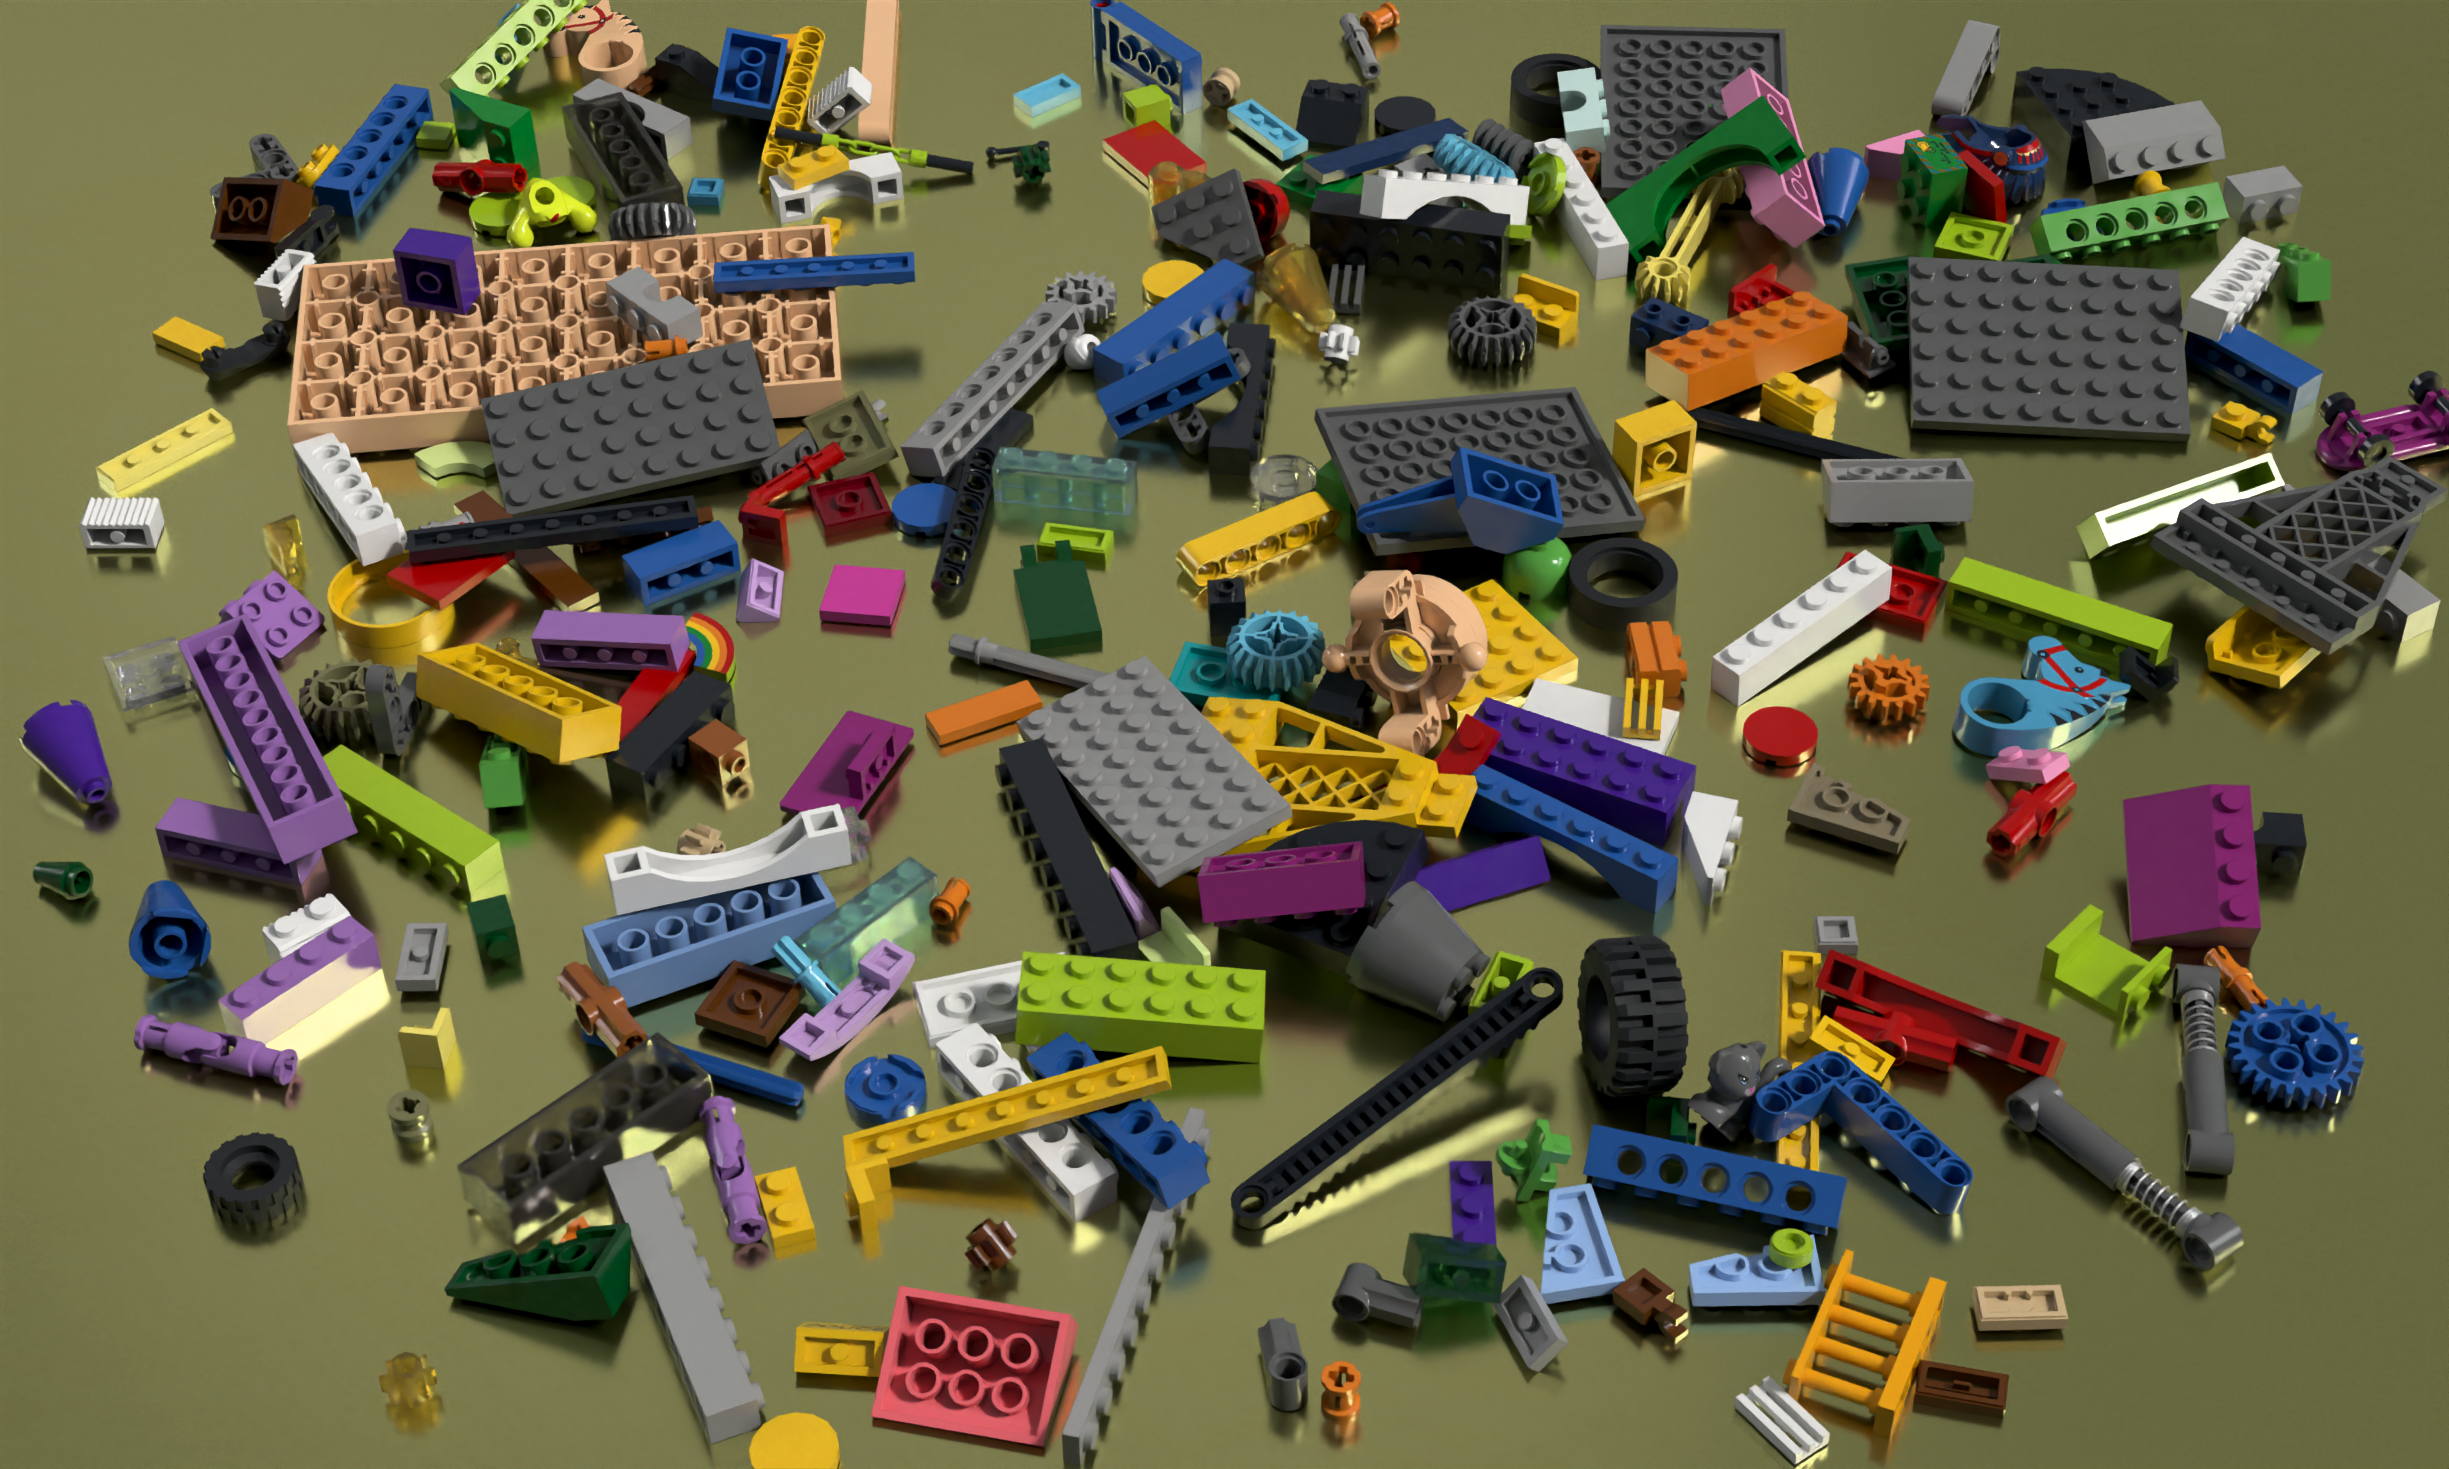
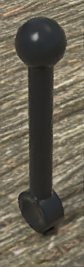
(992, 152)

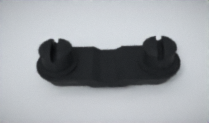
(224, 363)

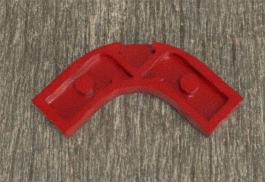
(1466, 750)

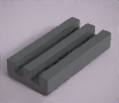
(1347, 275)

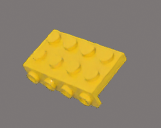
(2257, 650)

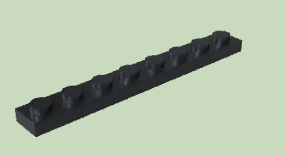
(552, 529)

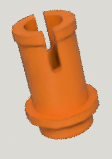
(665, 348)
(945, 908)

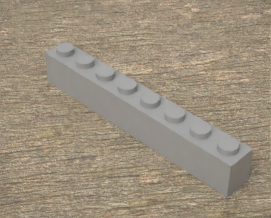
(683, 1300)

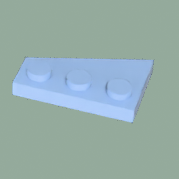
(1577, 1248)

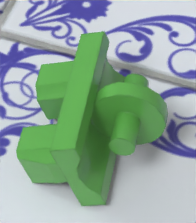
(1530, 1159)

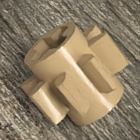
(700, 841)

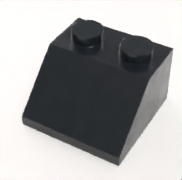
(1333, 114)

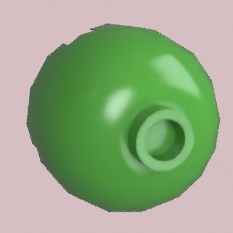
(1538, 570)

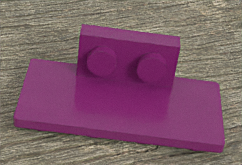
(848, 764)

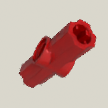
(479, 177)
(2030, 814)
(1901, 1038)

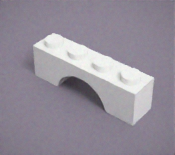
(869, 178)

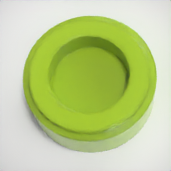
(1791, 1248)

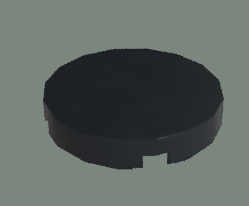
(1403, 114)

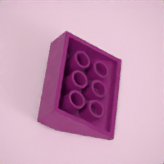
(2192, 868)

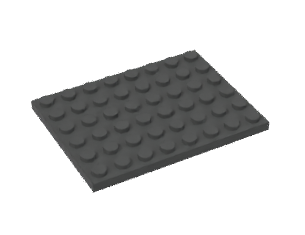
(1662, 88)
(2047, 349)
(1411, 443)

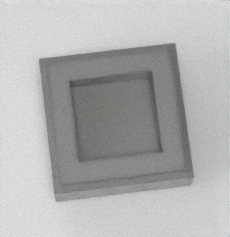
(1835, 934)

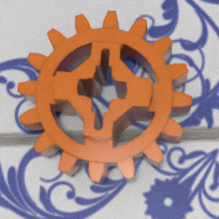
(1888, 687)

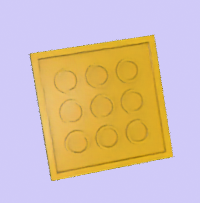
(1516, 650)

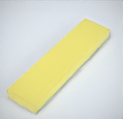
(164, 450)

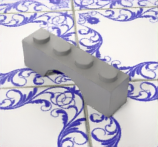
(665, 126)

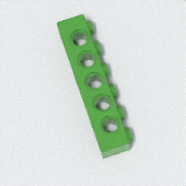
(2201, 201)

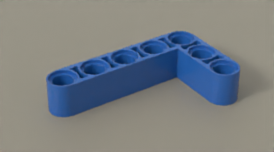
(1871, 1117)

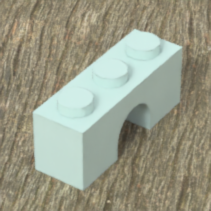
(1583, 109)

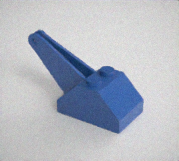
(749, 74)
(1490, 498)

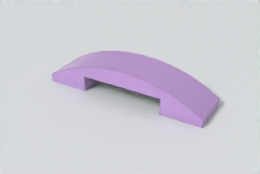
(854, 1007)

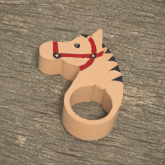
(601, 41)

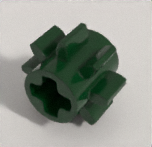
(1031, 164)

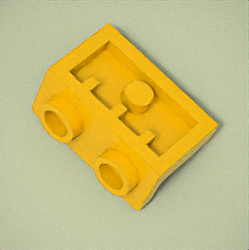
(1551, 304)

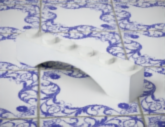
(1400, 196)
(651, 878)

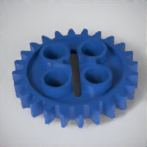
(2294, 1053)

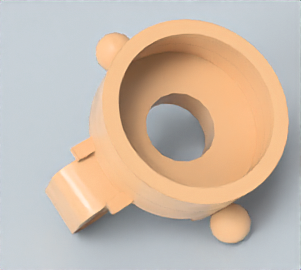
(1440, 622)

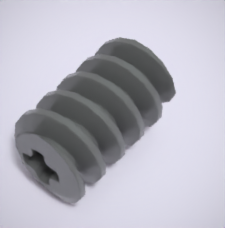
(1505, 146)

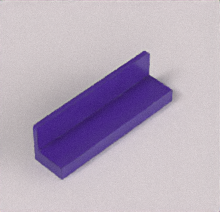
(1486, 873)

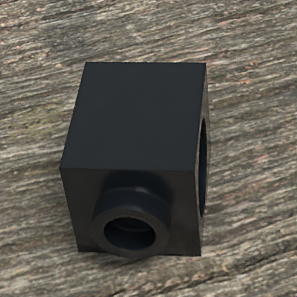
(1225, 605)

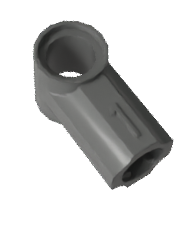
(1366, 1293)
(1284, 1364)

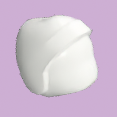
(1079, 352)

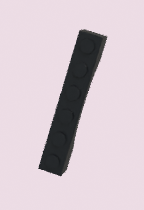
(1235, 436)

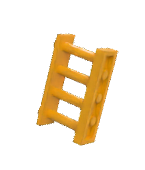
(1896, 1370)

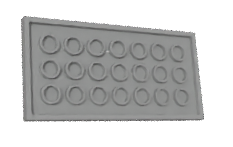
(1154, 771)

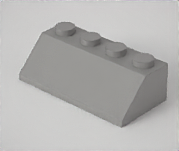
(2152, 140)
(1896, 491)

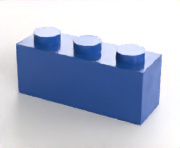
(681, 562)

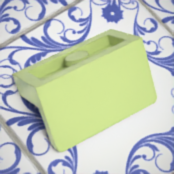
(1173, 943)

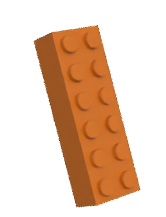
(1745, 350)

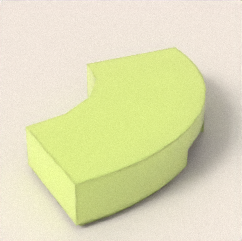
(456, 458)

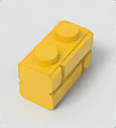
(1797, 405)

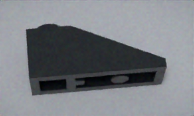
(686, 73)

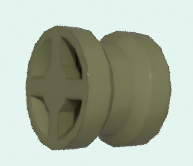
(410, 1116)

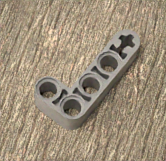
(1972, 57)

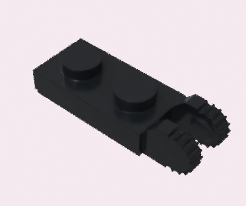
(312, 235)

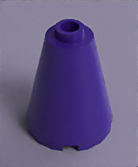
(68, 749)

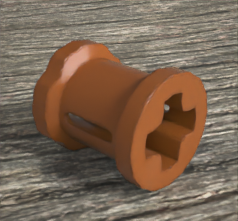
(1588, 159)

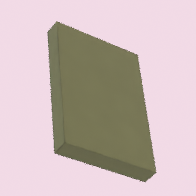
(858, 433)

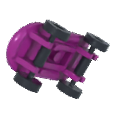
(2399, 432)

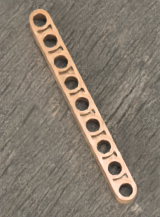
(880, 69)

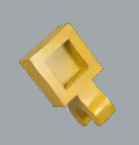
(2241, 421)

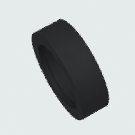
(1539, 71)
(1622, 556)

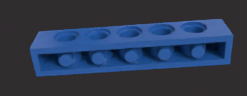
(373, 149)
(1130, 1130)
(1610, 1144)

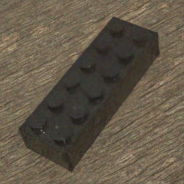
(619, 153)
(562, 1148)

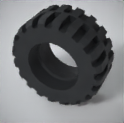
(1632, 1016)

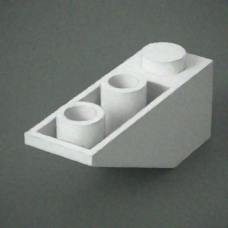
(1707, 839)

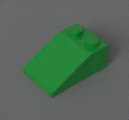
(494, 129)

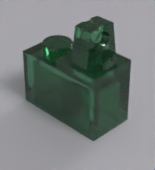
(1453, 1268)

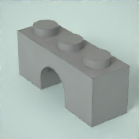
(638, 301)

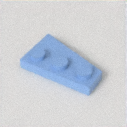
(1755, 1281)

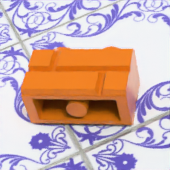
(1655, 656)

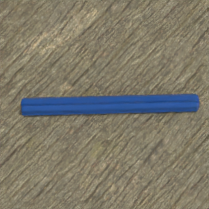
(736, 1075)

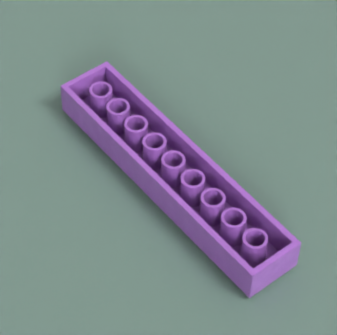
(267, 739)

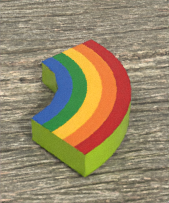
(712, 646)

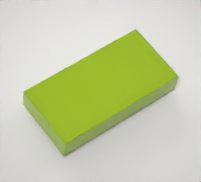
(1085, 542)

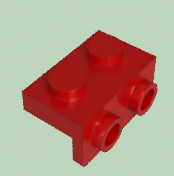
(1756, 291)

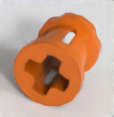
(1380, 19)
(1332, 1382)

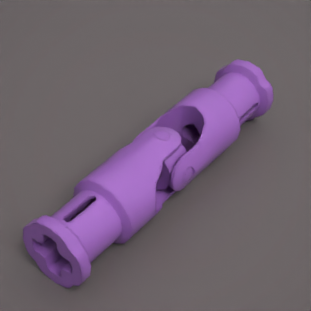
(212, 1048)
(735, 1175)

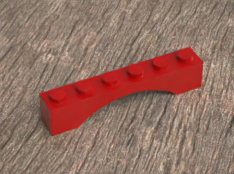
(1974, 1027)

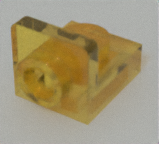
(283, 542)

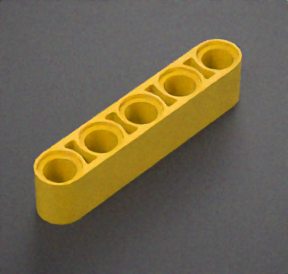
(1258, 538)

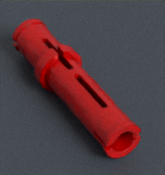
(803, 472)

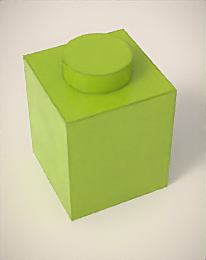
(1147, 105)

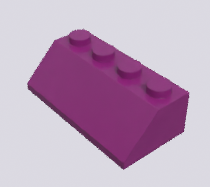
(1282, 883)

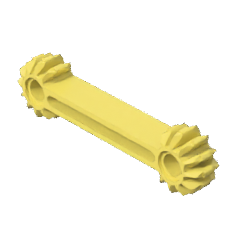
(1668, 274)

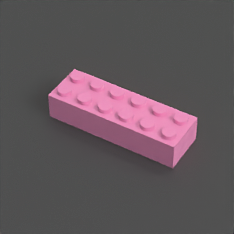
(1784, 201)

